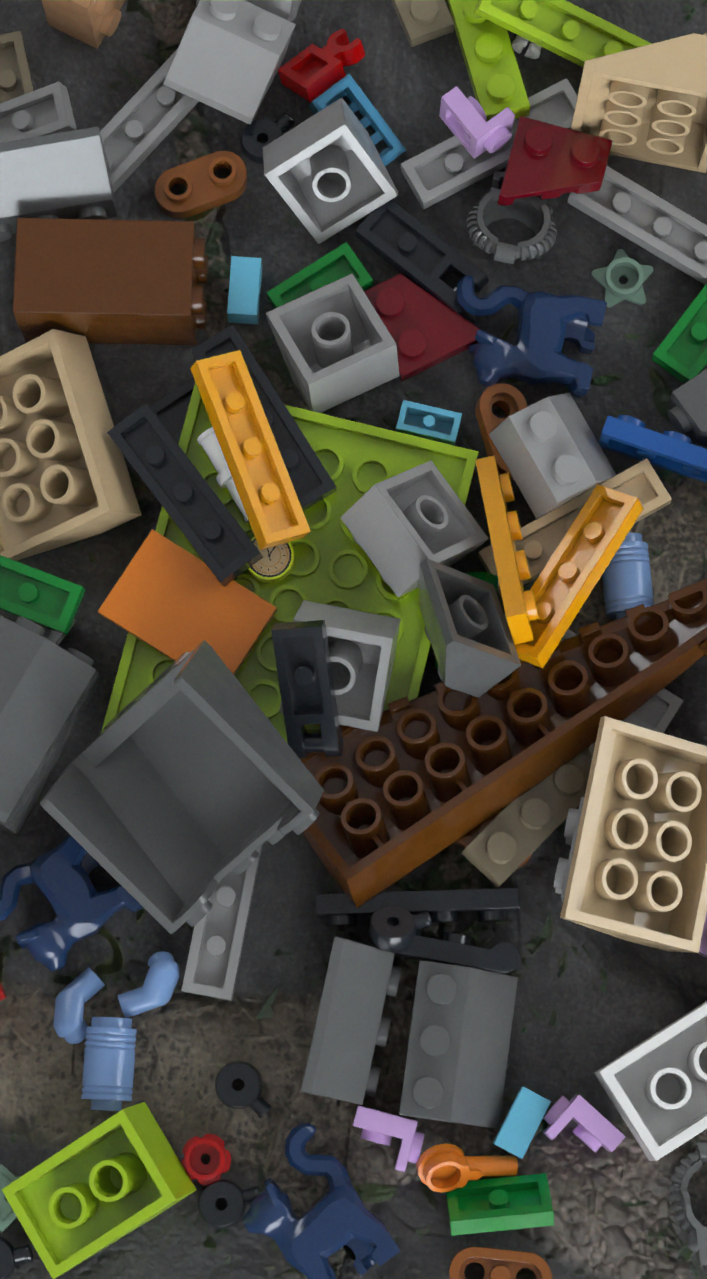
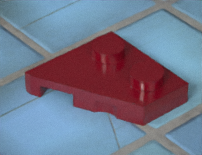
(552, 162)
(420, 325)

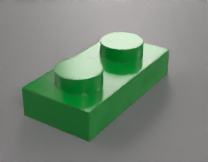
(322, 272)
(685, 347)
(38, 595)
(500, 1204)

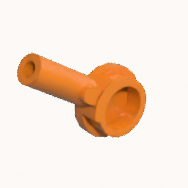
(447, 1167)

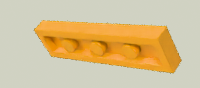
(250, 449)
(510, 564)
(577, 568)

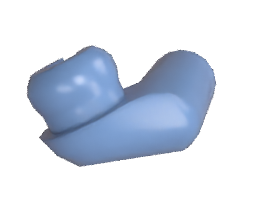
(156, 988)
(70, 1006)

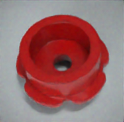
(210, 1145)

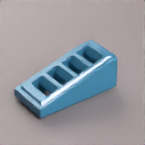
(359, 101)

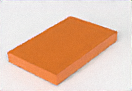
(178, 602)

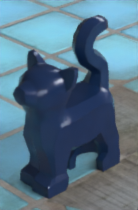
(542, 328)
(66, 885)
(328, 1225)

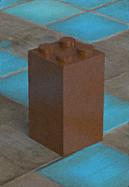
(111, 280)

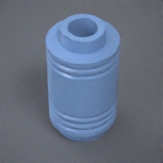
(628, 578)
(109, 1063)

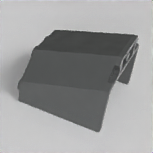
(39, 708)
(184, 789)

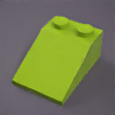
(98, 1189)

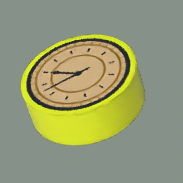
(275, 564)

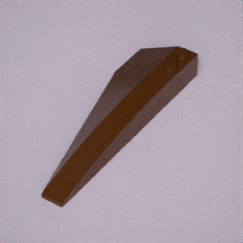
(462, 758)

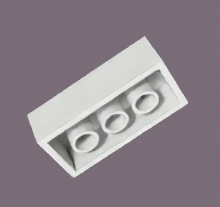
(663, 1085)

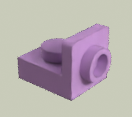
(468, 123)
(381, 1126)
(592, 1126)

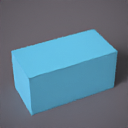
(244, 290)
(429, 422)
(521, 1122)

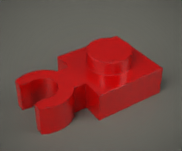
(320, 68)

